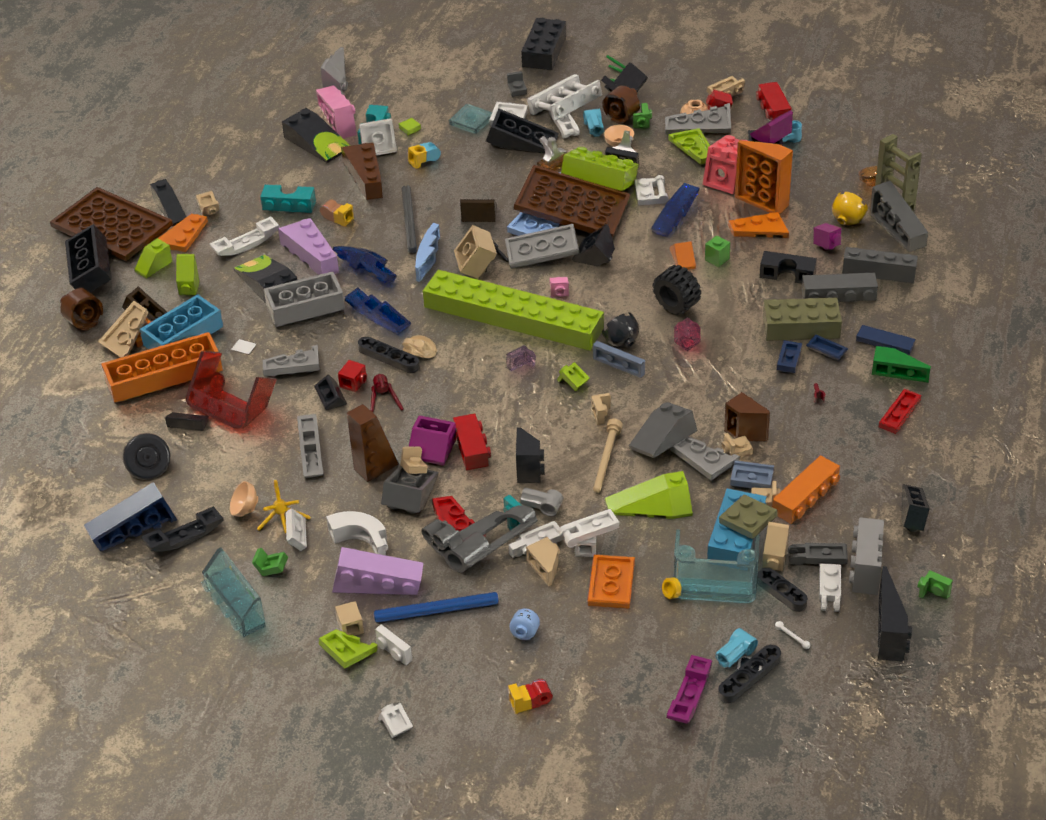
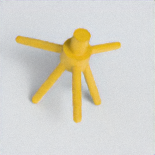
(280, 508)

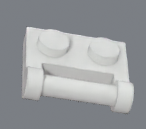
(645, 191)

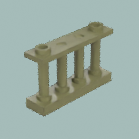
(886, 166)

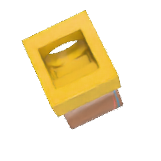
(337, 212)

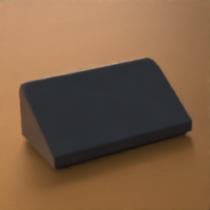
(330, 393)
(186, 421)

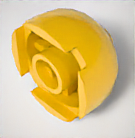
(848, 208)

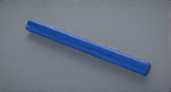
(436, 607)

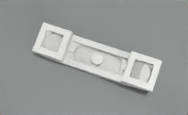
(247, 241)

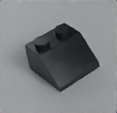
(528, 458)

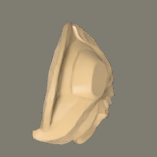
(420, 346)

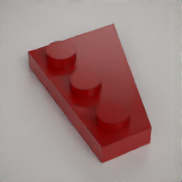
(449, 509)

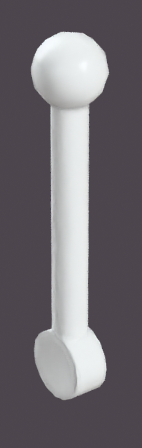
(780, 626)

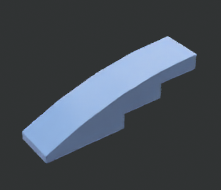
(427, 251)

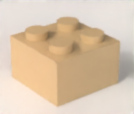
(475, 252)

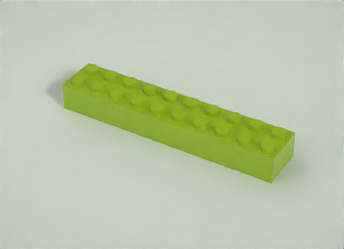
(514, 309)

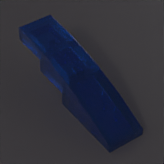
(675, 209)
(376, 311)

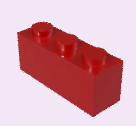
(772, 100)
(472, 442)

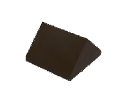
(478, 210)

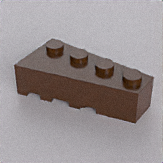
(364, 168)
(369, 444)

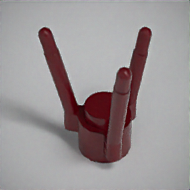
(381, 385)

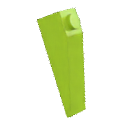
(662, 495)

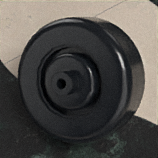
(146, 456)

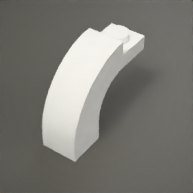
(358, 526)

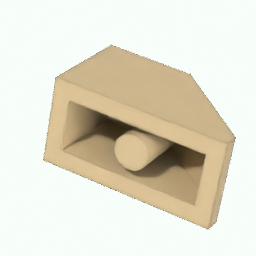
(776, 546)
(544, 559)

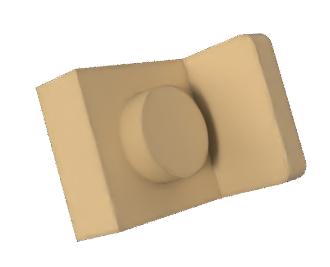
(599, 407)
(738, 446)
(411, 460)
(770, 493)

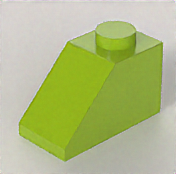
(153, 258)
(187, 274)

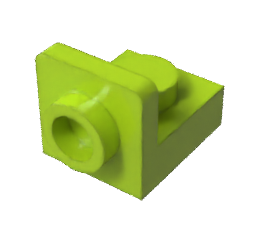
(573, 376)

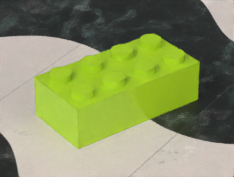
(599, 168)

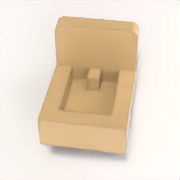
(207, 203)

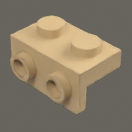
(728, 85)

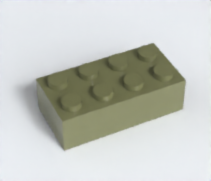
(801, 319)

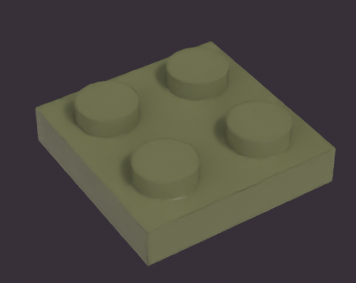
(748, 516)

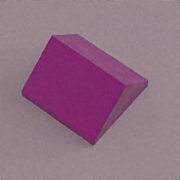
(775, 129)

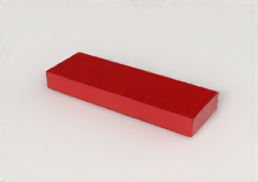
(899, 411)

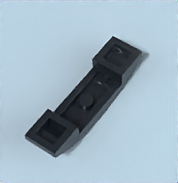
(186, 534)

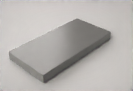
(541, 246)

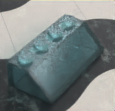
(233, 594)

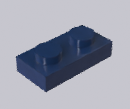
(789, 356)

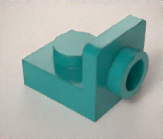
(510, 502)

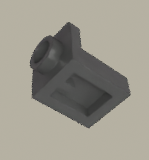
(516, 84)

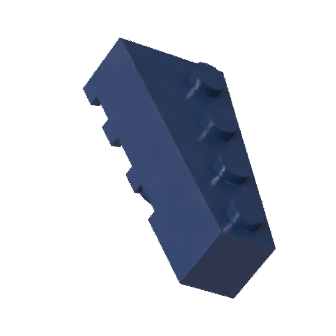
(130, 517)

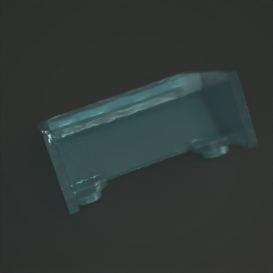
(716, 578)

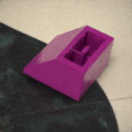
(434, 437)

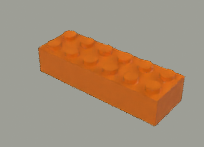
(156, 367)

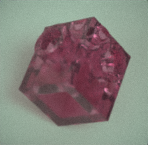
(687, 334)

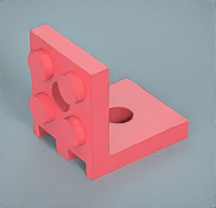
(722, 156)

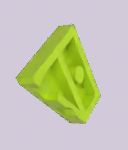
(346, 648)

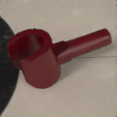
(818, 393)

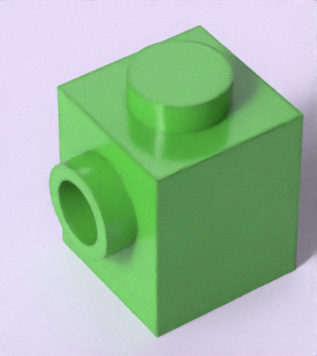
(717, 251)

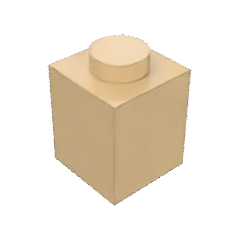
(349, 619)

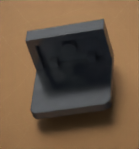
(630, 77)

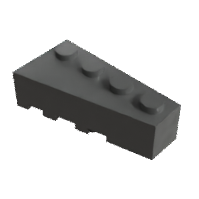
(897, 217)

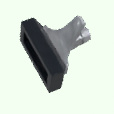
(624, 149)

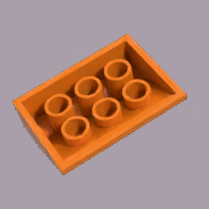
(763, 175)

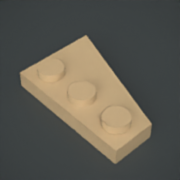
(125, 330)

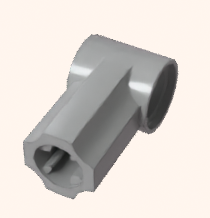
(547, 502)

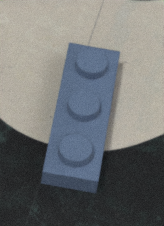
(619, 359)

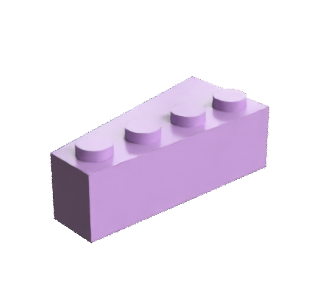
(310, 245)
(376, 574)

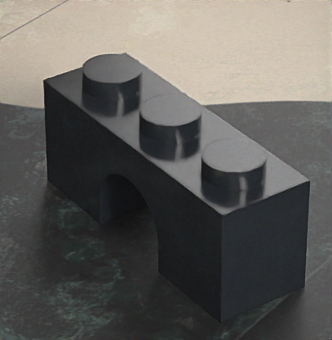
(776, 263)

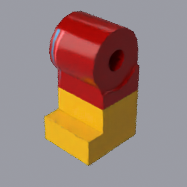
(529, 695)

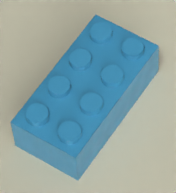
(185, 321)
(724, 541)

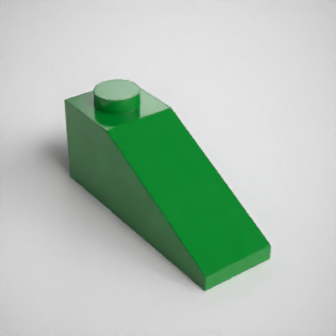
(896, 364)

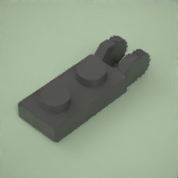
(818, 553)

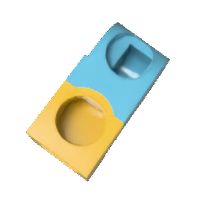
(423, 153)

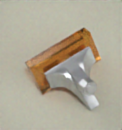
(553, 156)

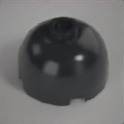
(622, 331)

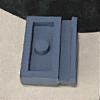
(751, 475)

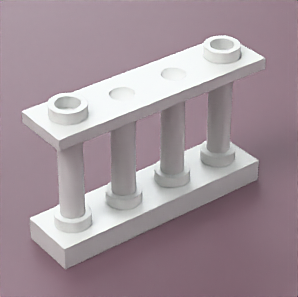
(564, 97)

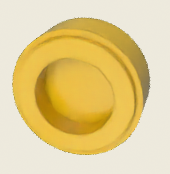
(671, 588)

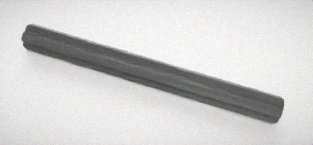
(409, 219)

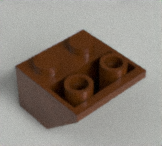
(746, 419)

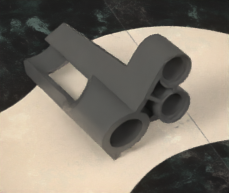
(469, 545)

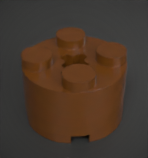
(621, 104)
(81, 309)

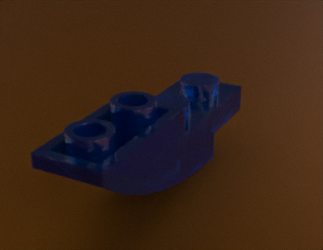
(366, 260)

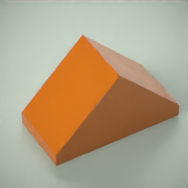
(683, 254)

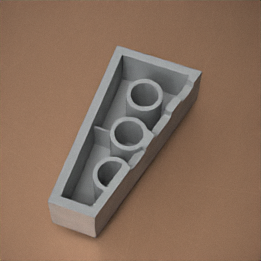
(868, 556)

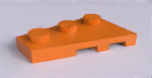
(765, 224)
(184, 233)

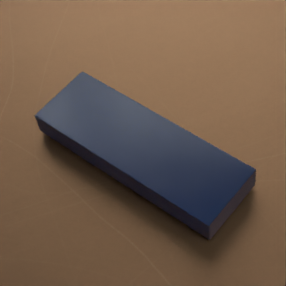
(885, 339)

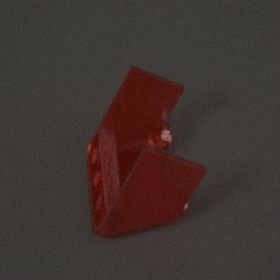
(208, 397)

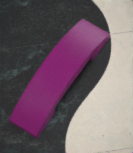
(691, 690)

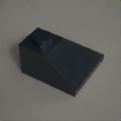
(596, 248)

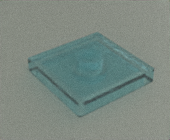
(470, 118)

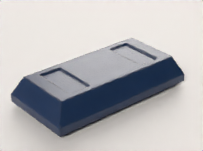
(826, 347)

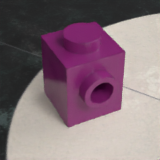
(827, 236)

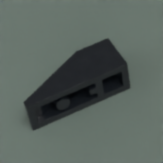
(167, 202)
(914, 508)

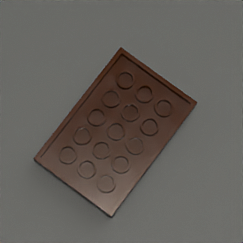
(571, 200)
(123, 223)

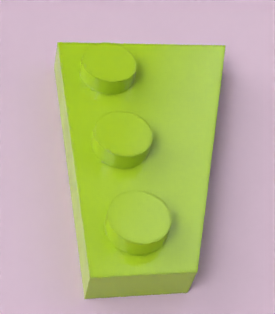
(692, 143)

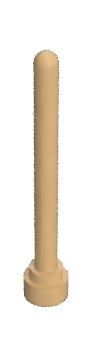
(613, 428)

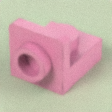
(559, 286)

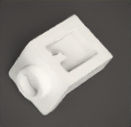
(395, 719)

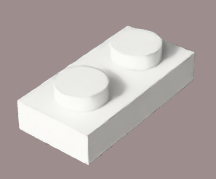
(296, 529)
(394, 645)

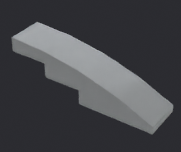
(310, 446)

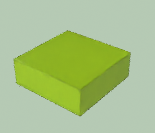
(409, 126)

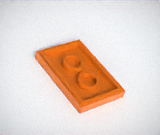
(611, 581)

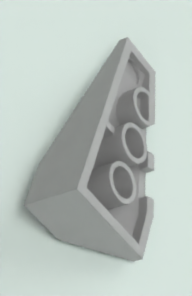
(334, 71)

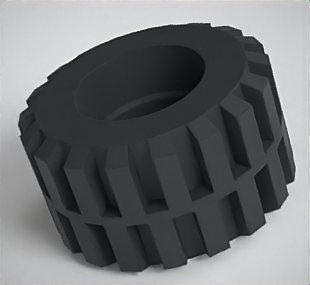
(676, 289)

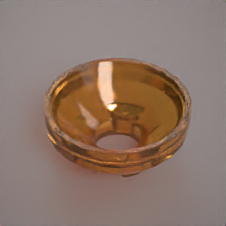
(868, 175)

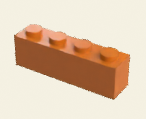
(806, 489)

